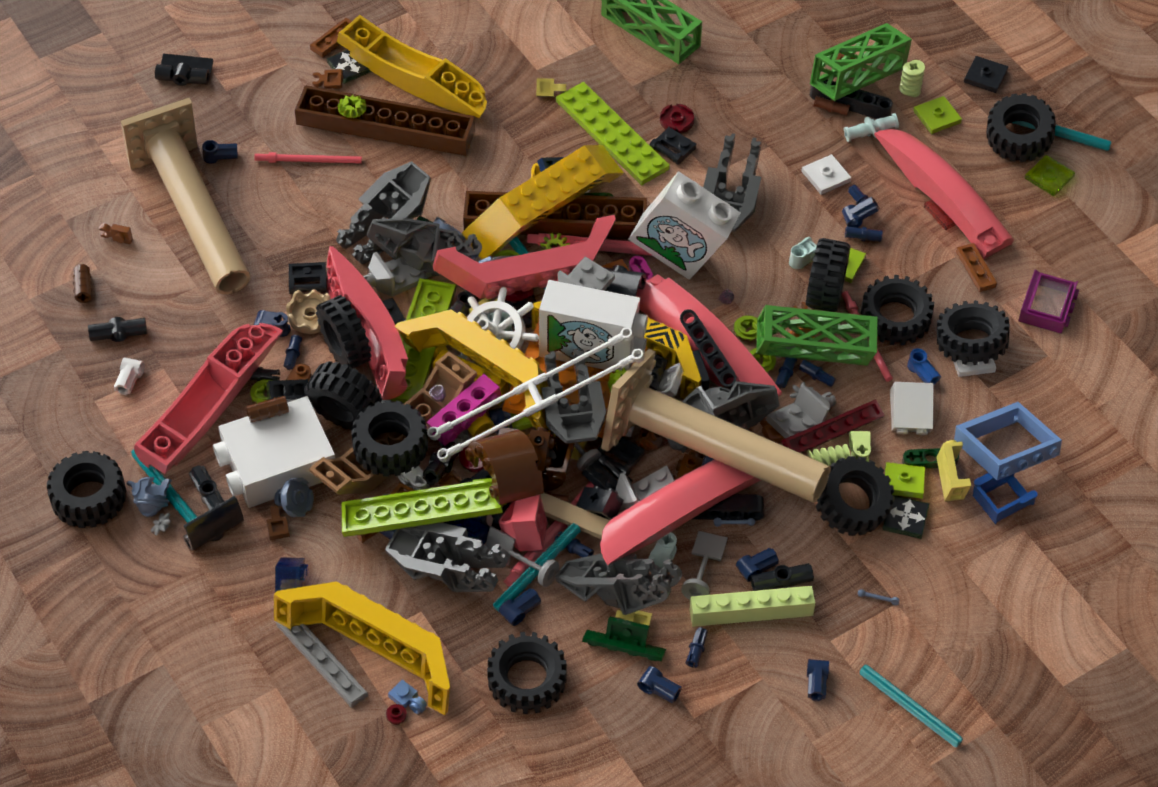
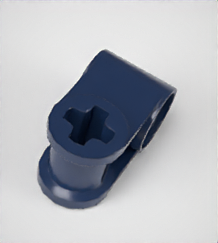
(274, 319)

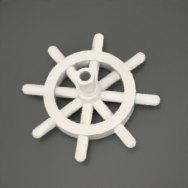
(479, 315)

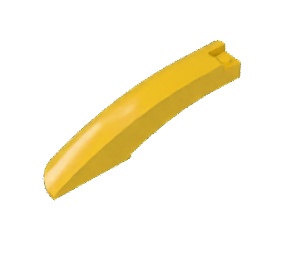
(412, 70)

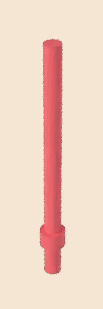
(273, 157)
(852, 308)

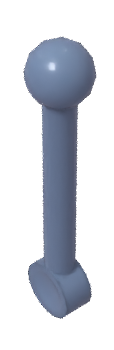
(717, 522)
(895, 601)

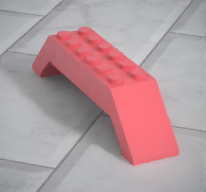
(519, 271)

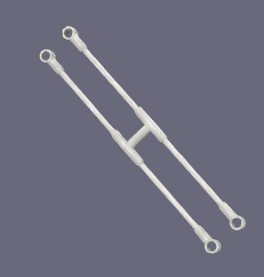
(531, 385)

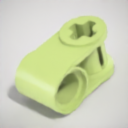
(860, 444)

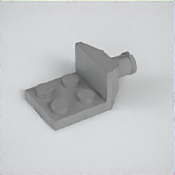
(588, 275)
(392, 276)
(806, 411)
(636, 492)

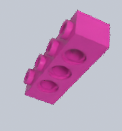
(467, 400)

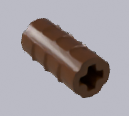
(82, 283)
(267, 409)

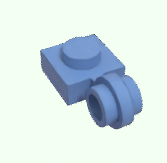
(405, 695)

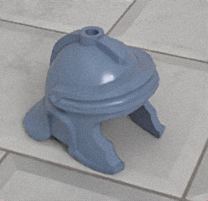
(149, 496)

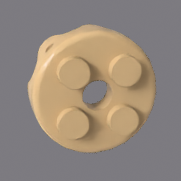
(300, 306)

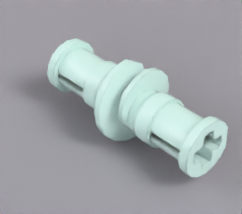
(871, 126)

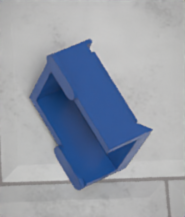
(988, 483)

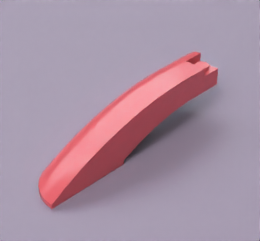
(947, 189)
(666, 300)
(386, 346)
(206, 396)
(671, 508)

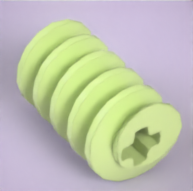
(912, 78)
(830, 455)

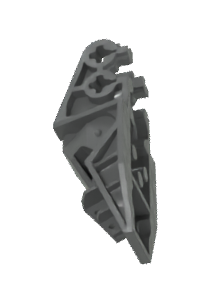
(393, 195)
(745, 196)
(418, 241)
(741, 405)
(577, 421)
(440, 549)
(621, 584)

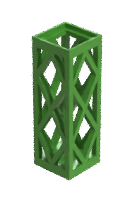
(655, 24)
(890, 48)
(856, 351)

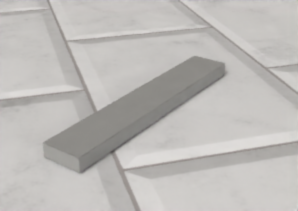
(325, 663)

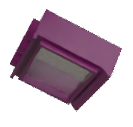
(1049, 302)

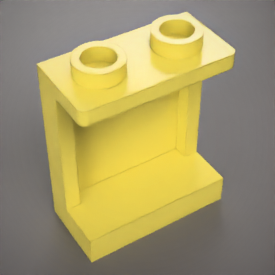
(952, 486)

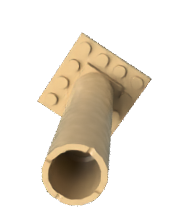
(165, 139)
(639, 405)

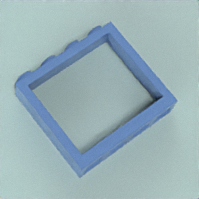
(998, 419)

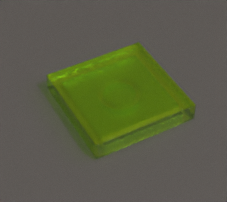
(1049, 175)

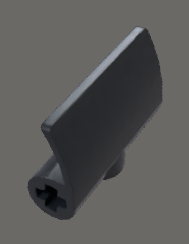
(184, 69)
(626, 281)
(213, 524)

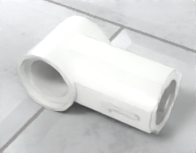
(129, 372)

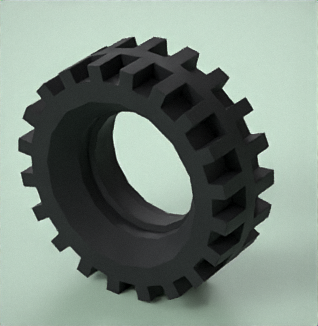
(903, 292)
(975, 317)
(343, 332)
(527, 649)

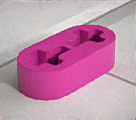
(644, 268)

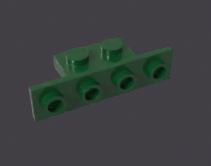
(625, 637)

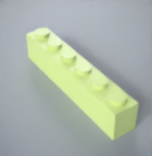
(752, 606)

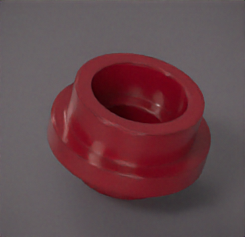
(396, 719)

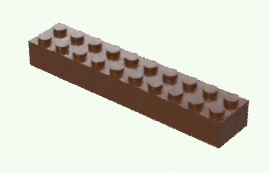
(387, 121)
(572, 219)

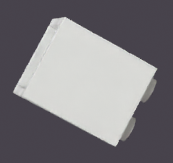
(911, 407)

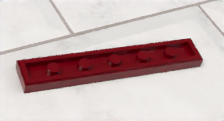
(834, 427)

